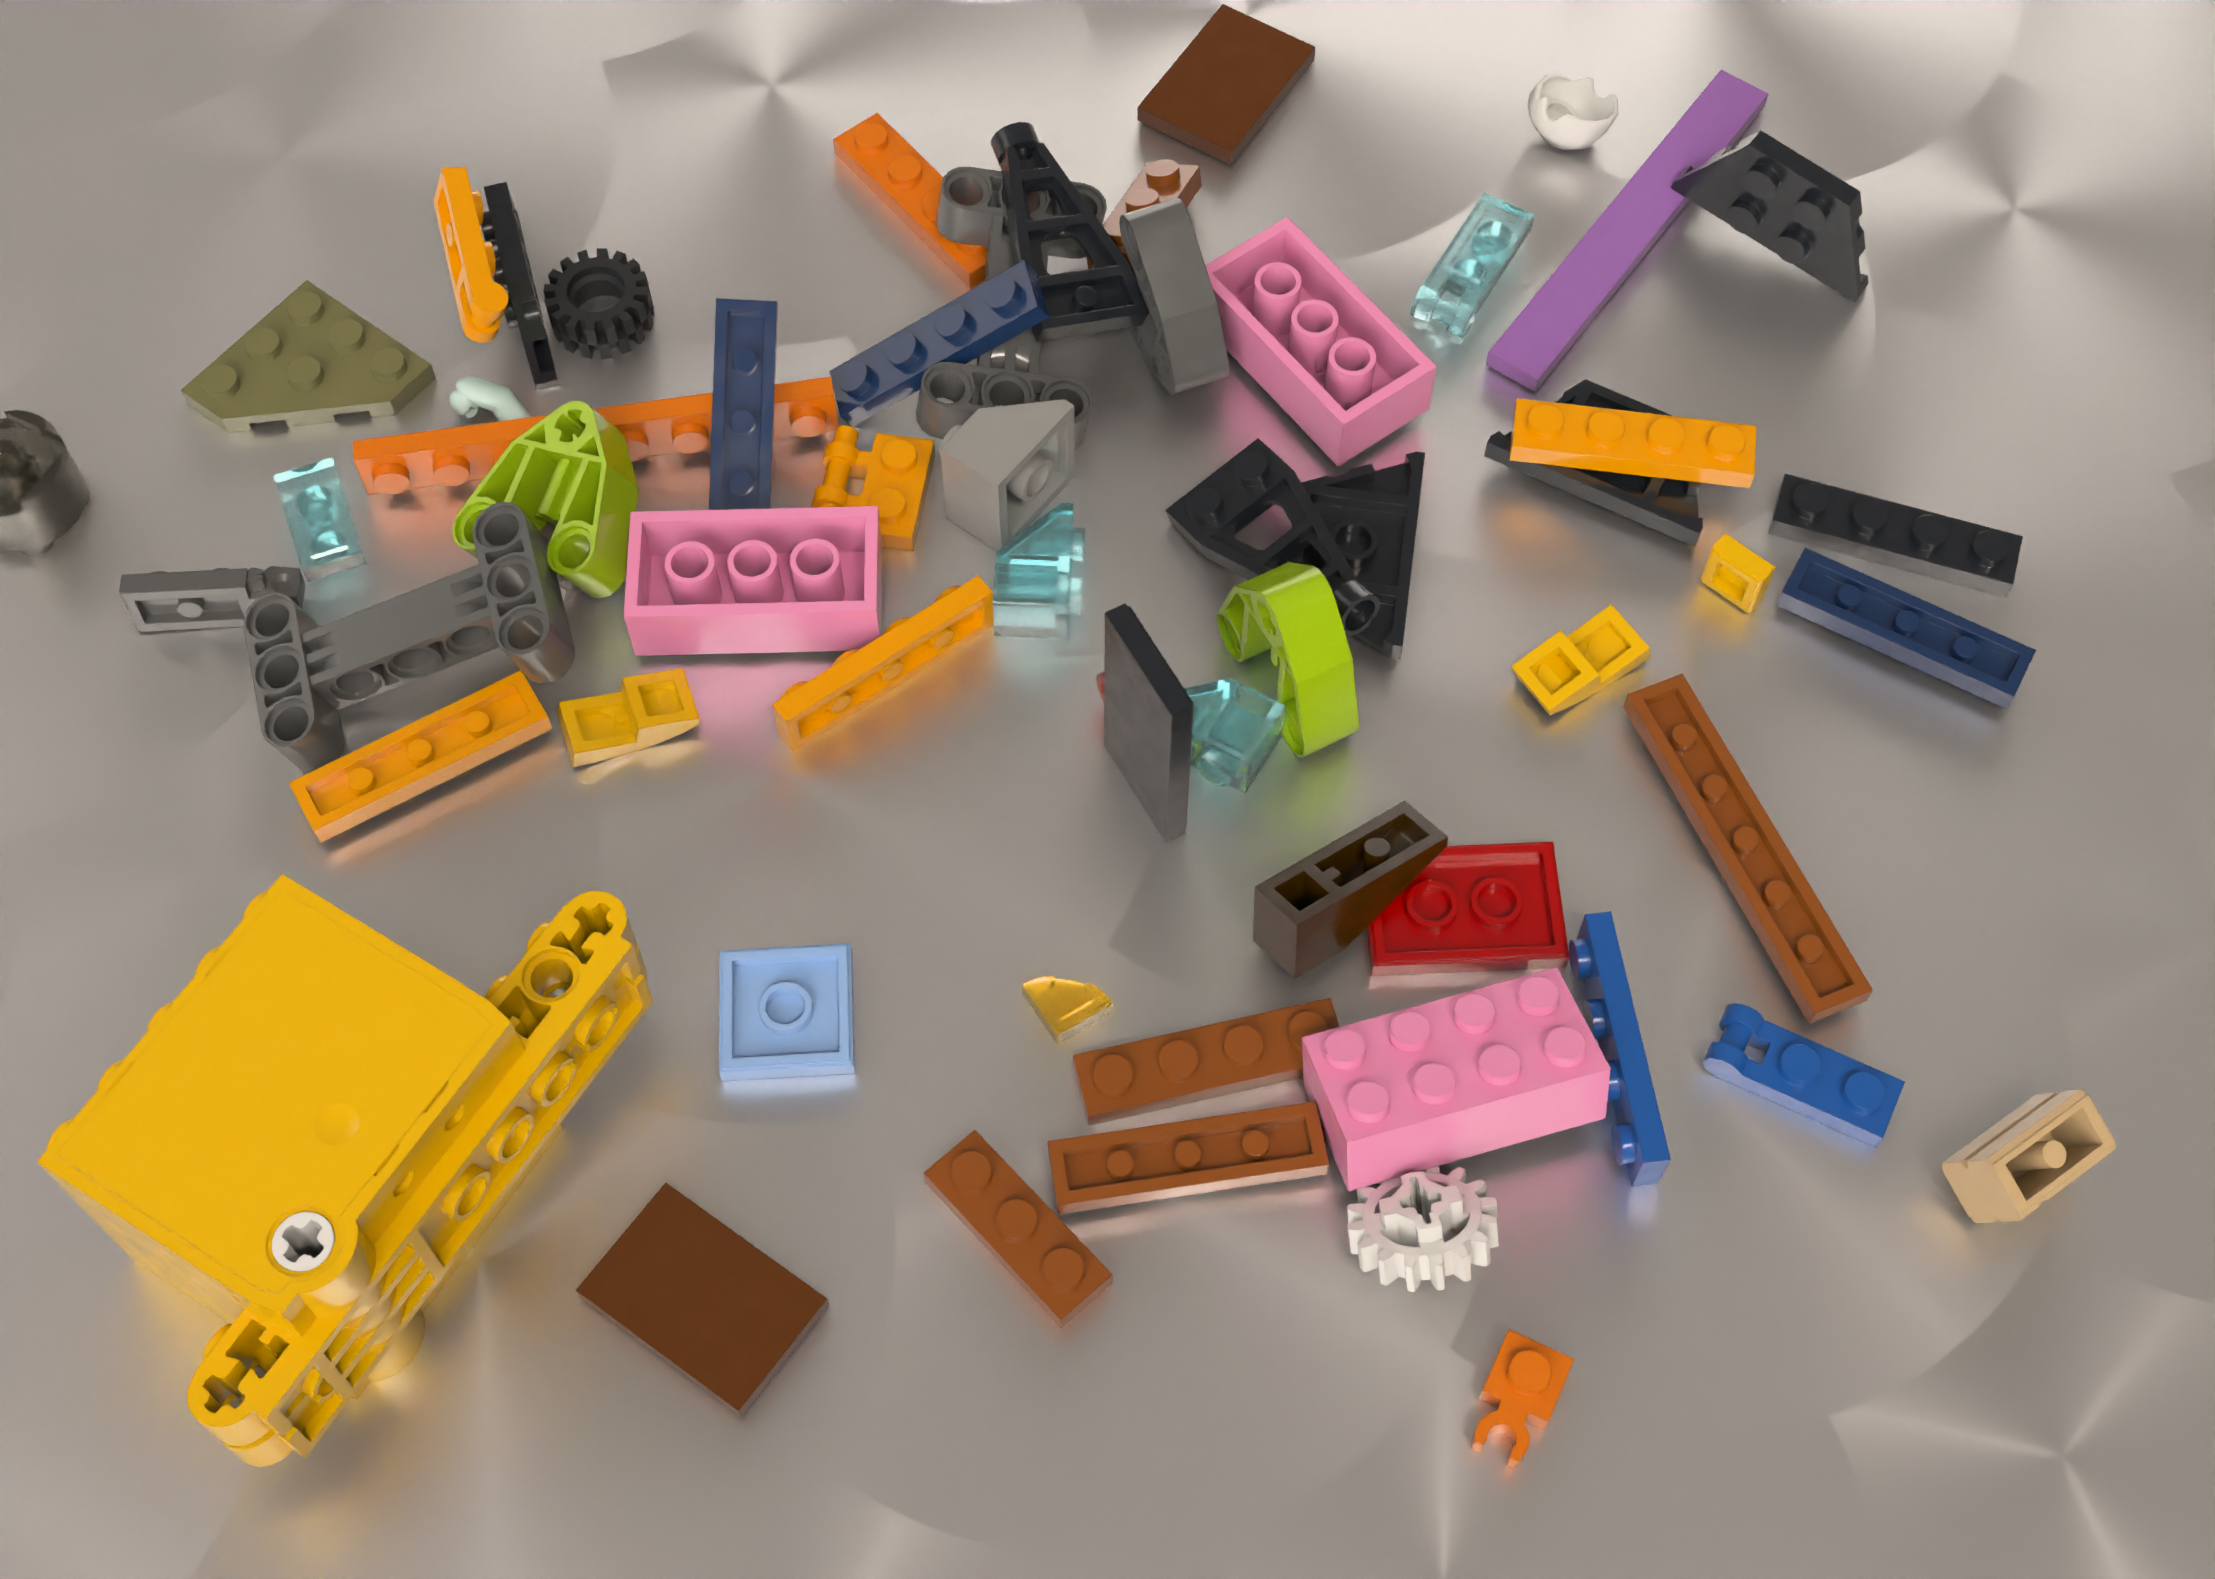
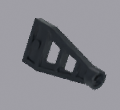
(1075, 300)
(1242, 492)

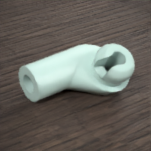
(478, 392)

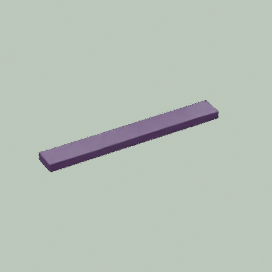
(1622, 234)

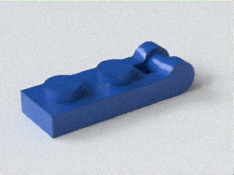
(1803, 1075)

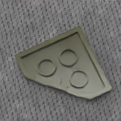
(306, 367)

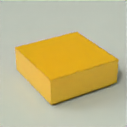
(1737, 573)

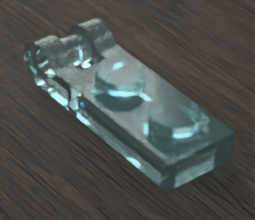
(1472, 264)

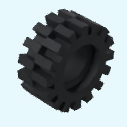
(599, 278)

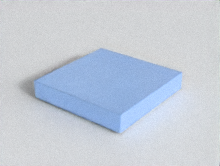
(786, 1012)

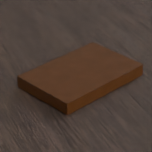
(1226, 84)
(703, 1299)

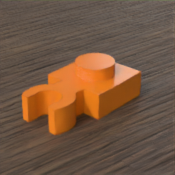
(1523, 1388)

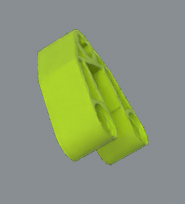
(577, 477)
(1301, 624)

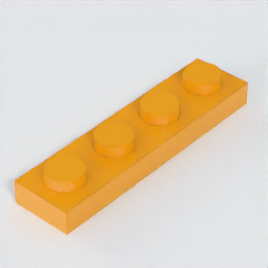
(1633, 443)
(883, 664)
(420, 756)

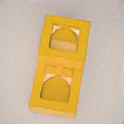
(1583, 663)
(623, 722)

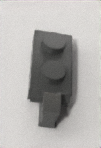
(203, 597)

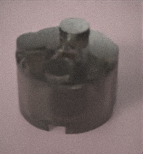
(38, 484)

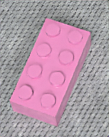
(1318, 342)
(754, 580)
(1455, 1078)

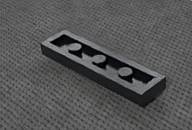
(1896, 535)

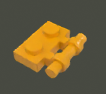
(894, 481)

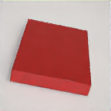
(1475, 913)

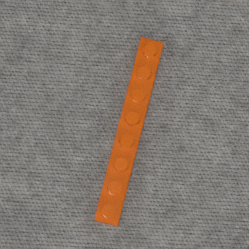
(649, 427)

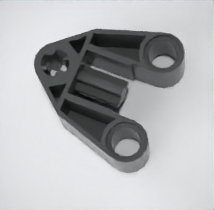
(1183, 329)

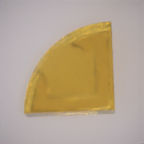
(1066, 1005)

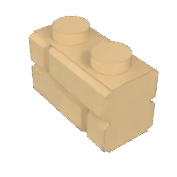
(2028, 1156)

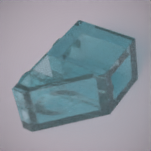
(1035, 578)
(1233, 732)

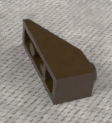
(1341, 888)

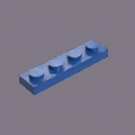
(1611, 1016)

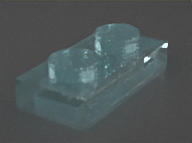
(320, 519)

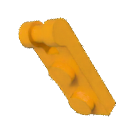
(468, 256)

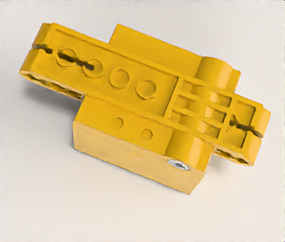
(334, 1140)

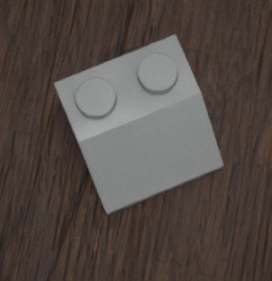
(1007, 467)

